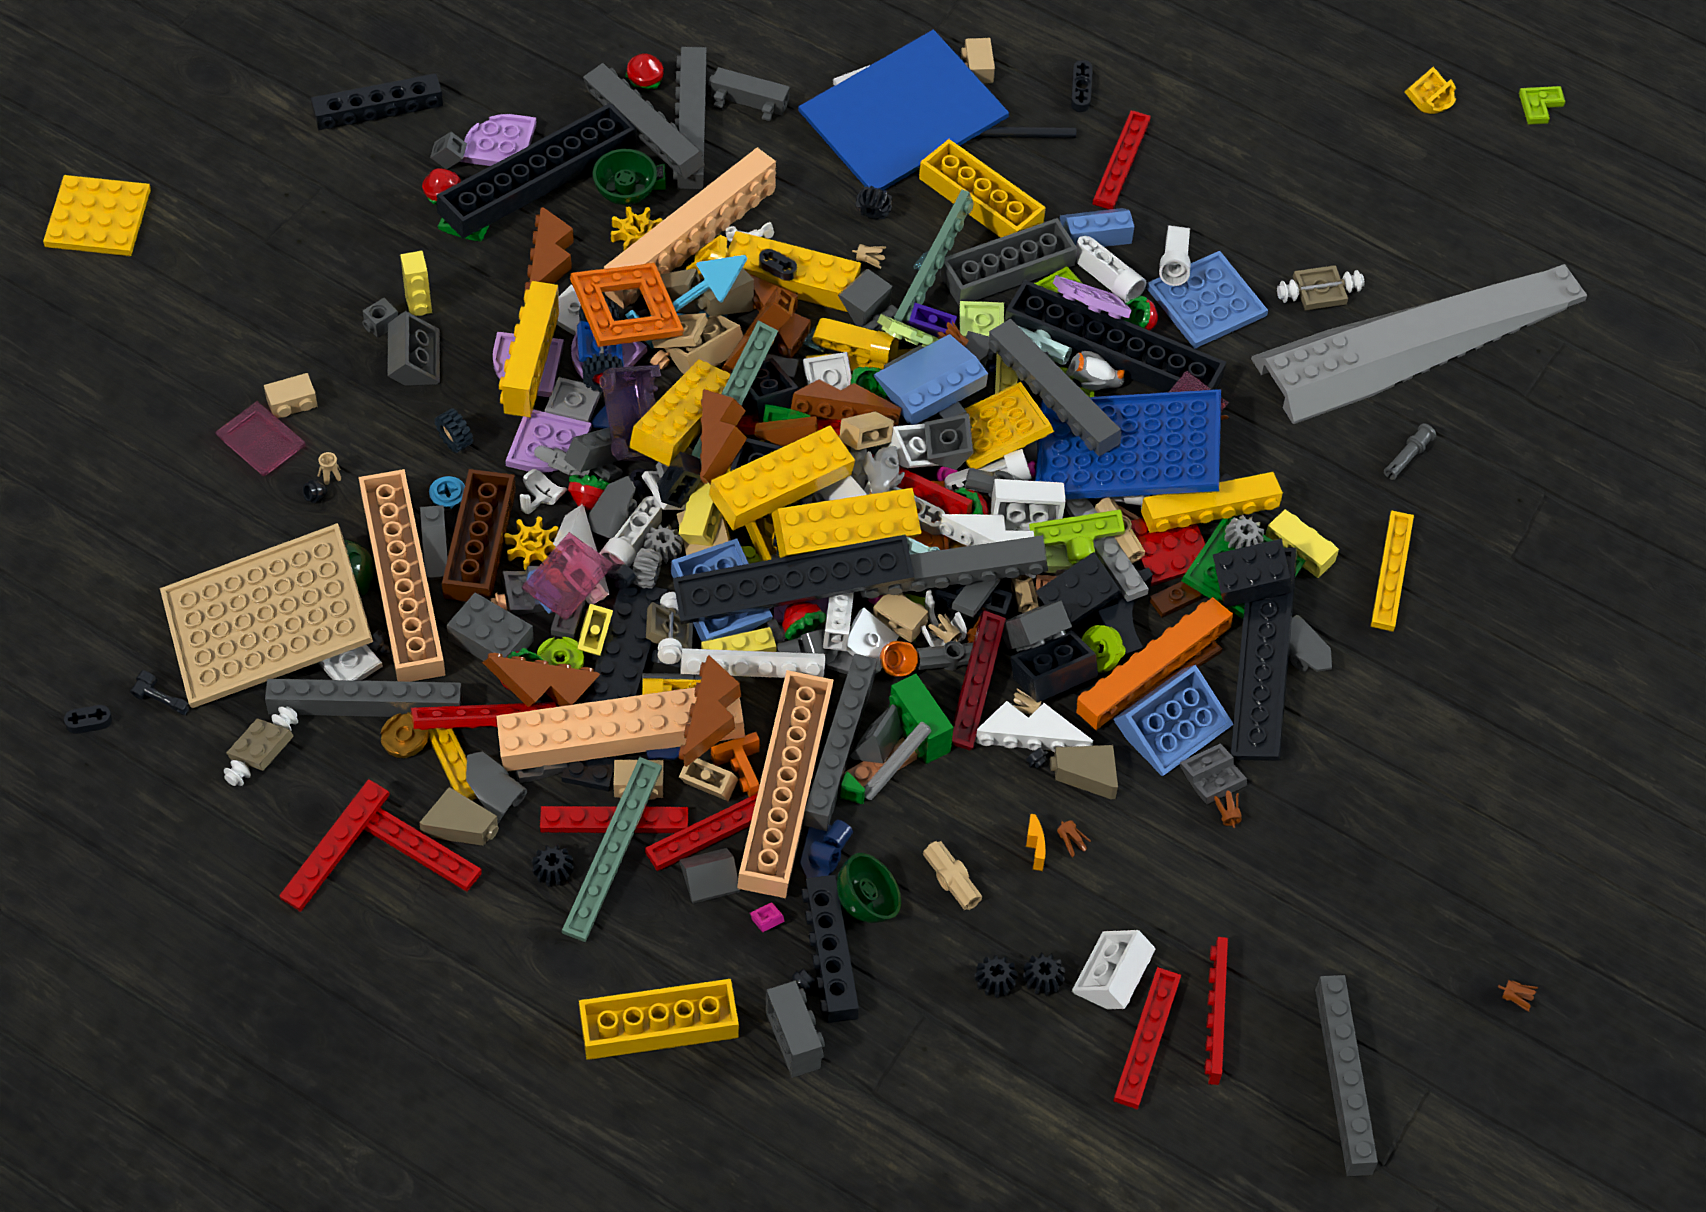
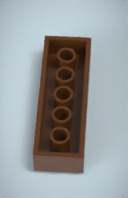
(479, 535)

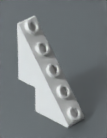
(578, 525)
(979, 529)
(838, 622)
(1042, 729)

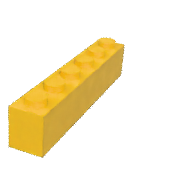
(1232, 499)

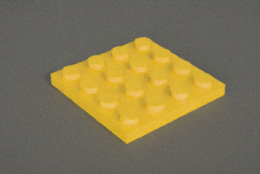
(97, 215)
(1004, 425)

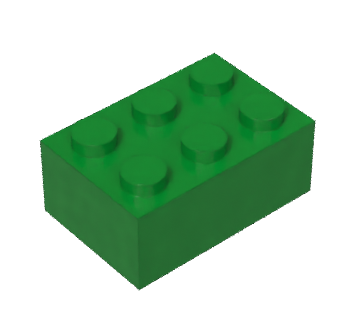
(916, 706)

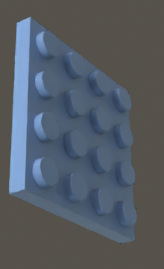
(1210, 301)

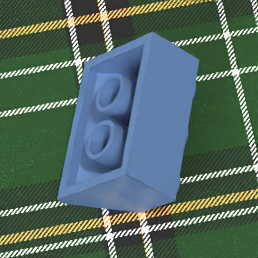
(1105, 226)

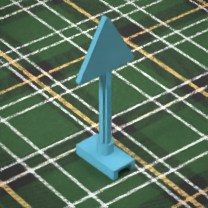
(717, 275)

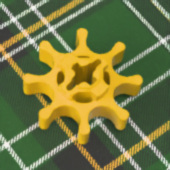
(632, 227)
(531, 542)

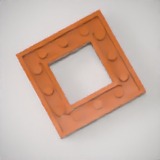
(663, 319)

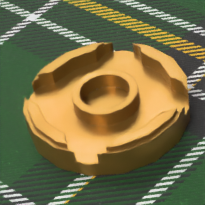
(400, 738)

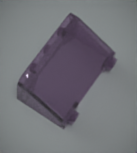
(627, 399)

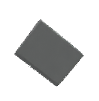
(866, 297)
(949, 441)
(879, 738)
(710, 875)

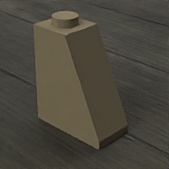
(680, 283)
(736, 301)
(1087, 768)
(459, 820)

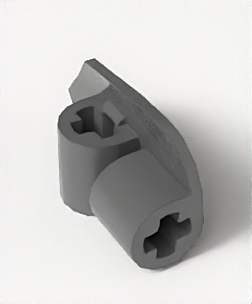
(613, 508)
(809, 643)
(1308, 648)
(493, 784)

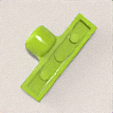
(1079, 532)

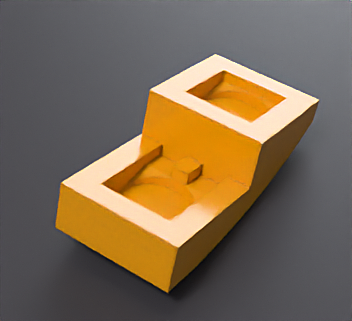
(1036, 840)

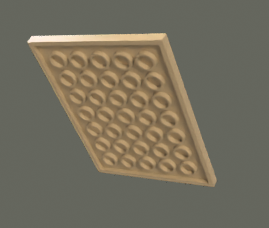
(265, 615)

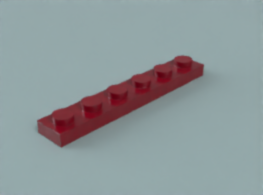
(977, 679)

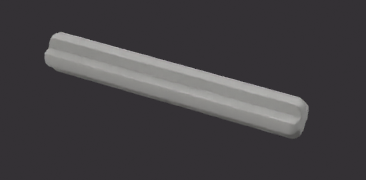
(896, 760)

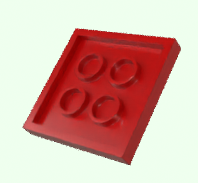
(1168, 552)

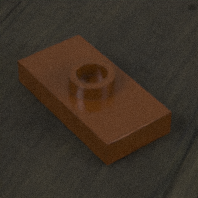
(1174, 598)

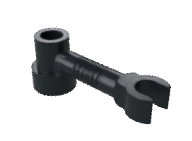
(145, 685)

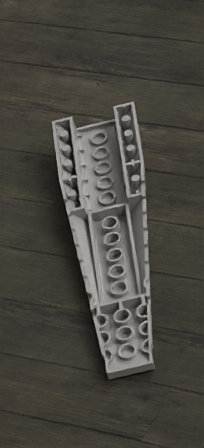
(1380, 351)

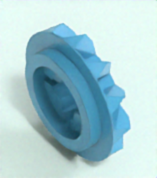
(455, 487)

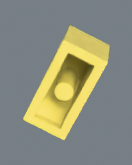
(594, 629)

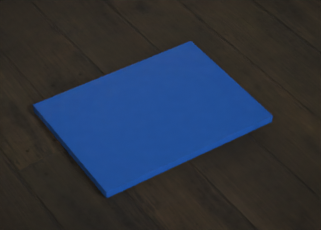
(902, 111)
(1164, 448)

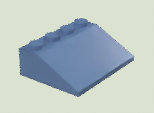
(932, 379)
(714, 558)
(1174, 720)

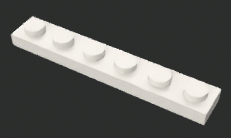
(754, 662)

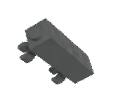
(749, 91)

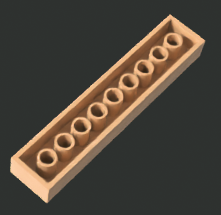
(699, 220)
(401, 576)
(600, 729)
(785, 784)

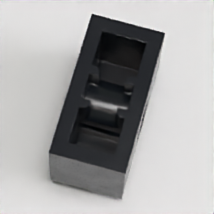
(680, 480)

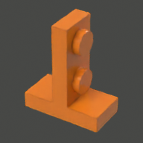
(736, 753)

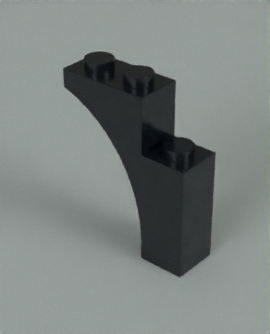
(1120, 618)

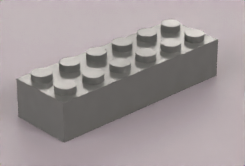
(1008, 261)

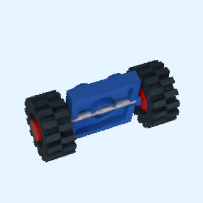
(596, 358)

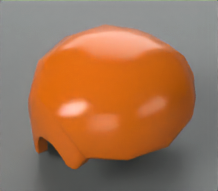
(898, 658)

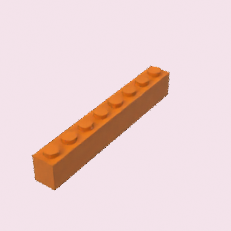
(1153, 663)

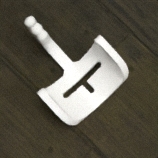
(534, 479)
(957, 621)

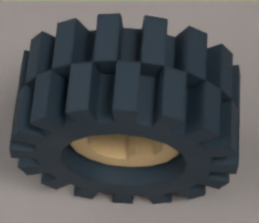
(453, 430)

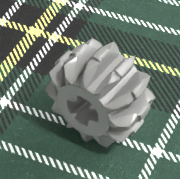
(1243, 533)
(664, 541)
(647, 567)

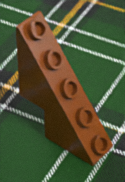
(549, 254)
(774, 314)
(794, 331)
(828, 402)
(787, 431)
(719, 436)
(532, 679)
(709, 714)

